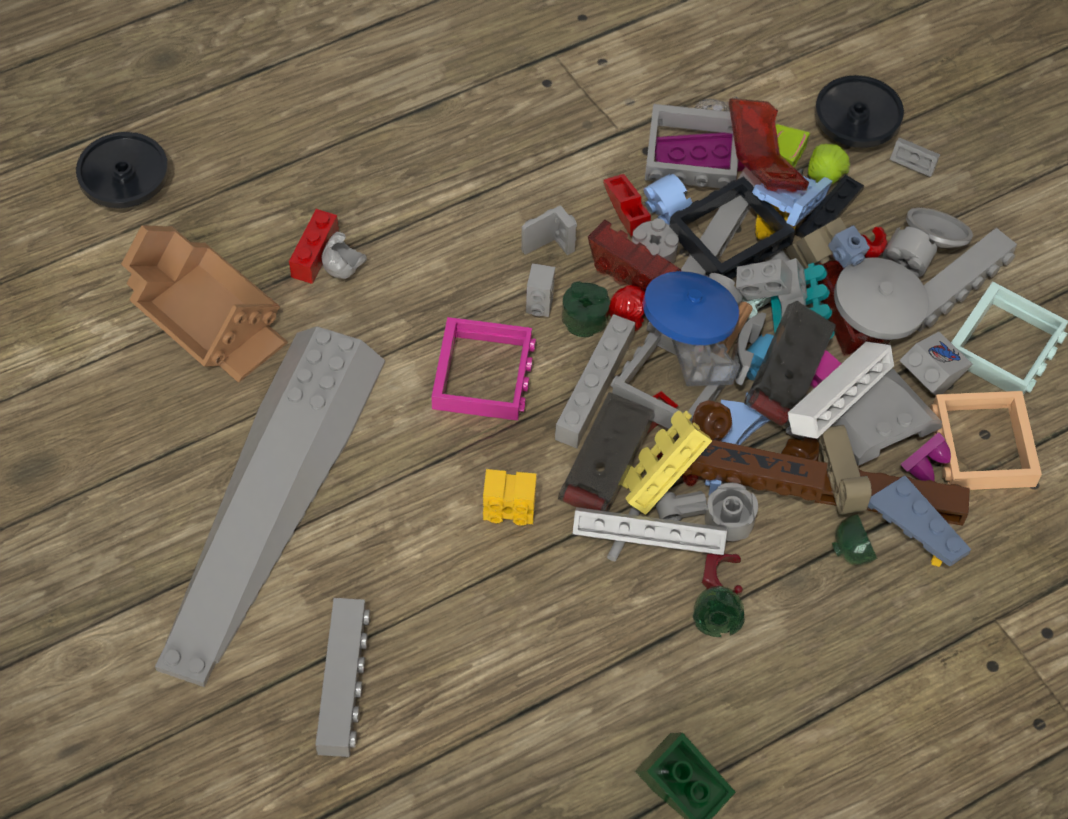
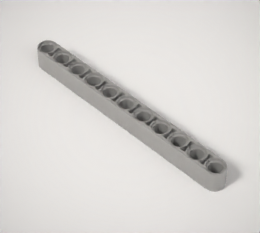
(720, 230)

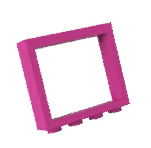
(484, 332)

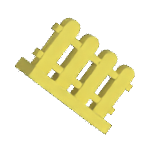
(674, 462)

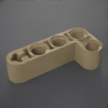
(849, 489)

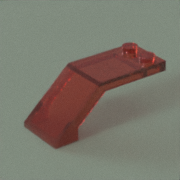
(758, 145)

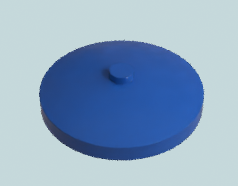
(690, 308)

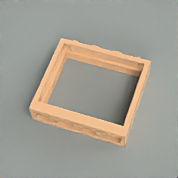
(993, 479)

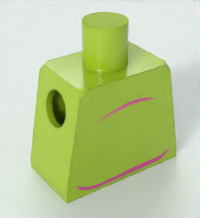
(791, 143)

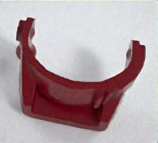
(710, 574)

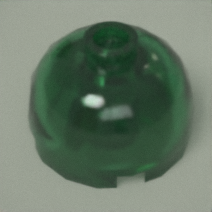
(853, 542)
(718, 611)

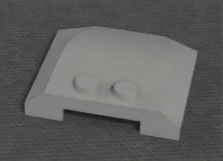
(886, 416)

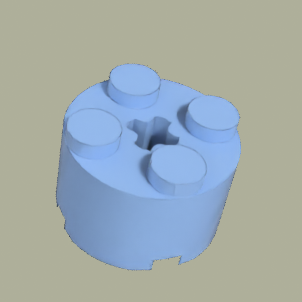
(666, 197)

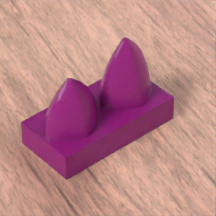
(919, 464)

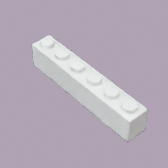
(840, 390)

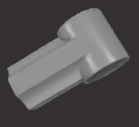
(680, 506)

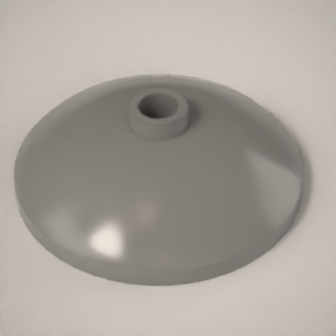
(941, 227)

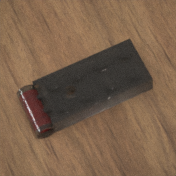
(793, 353)
(611, 445)

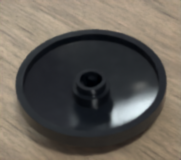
(859, 111)
(122, 170)

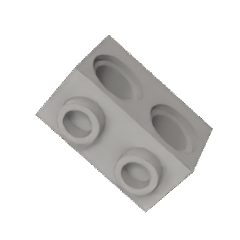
(764, 279)
(540, 290)

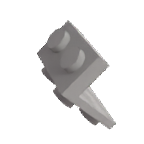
(551, 226)

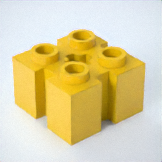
(509, 497)

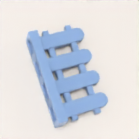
(797, 203)

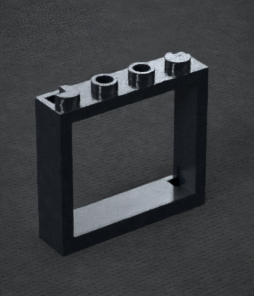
(757, 253)

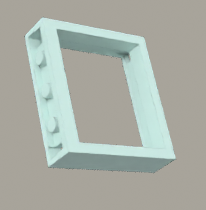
(1024, 310)

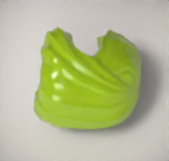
(828, 162)

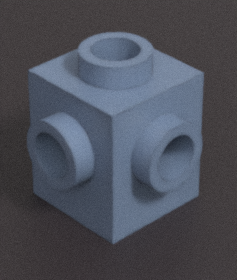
(849, 247)

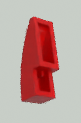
(626, 202)

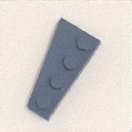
(919, 519)

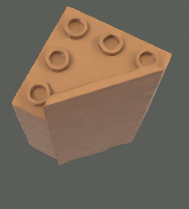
(201, 301)

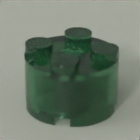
(585, 309)

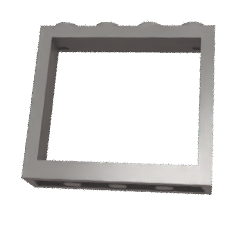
(697, 120)
(662, 411)

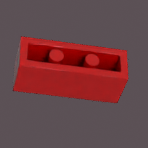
(307, 256)

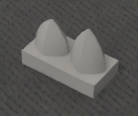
(915, 157)

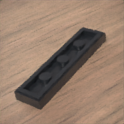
(831, 206)

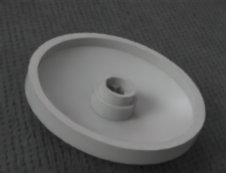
(881, 298)

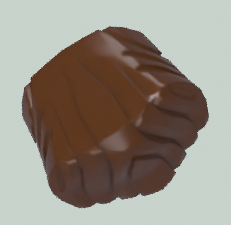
(713, 419)
(805, 448)

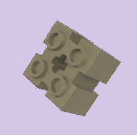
(814, 246)

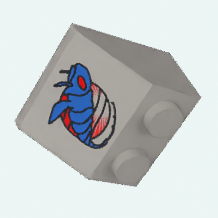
(936, 363)

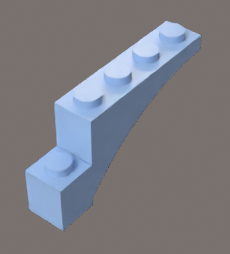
(745, 422)

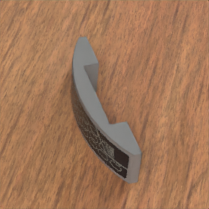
(748, 334)

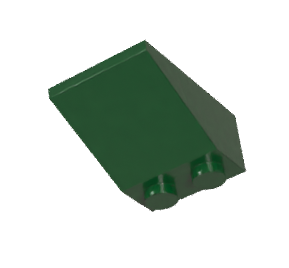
(685, 778)

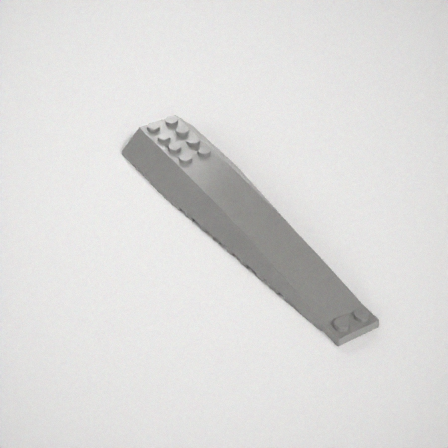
(277, 476)

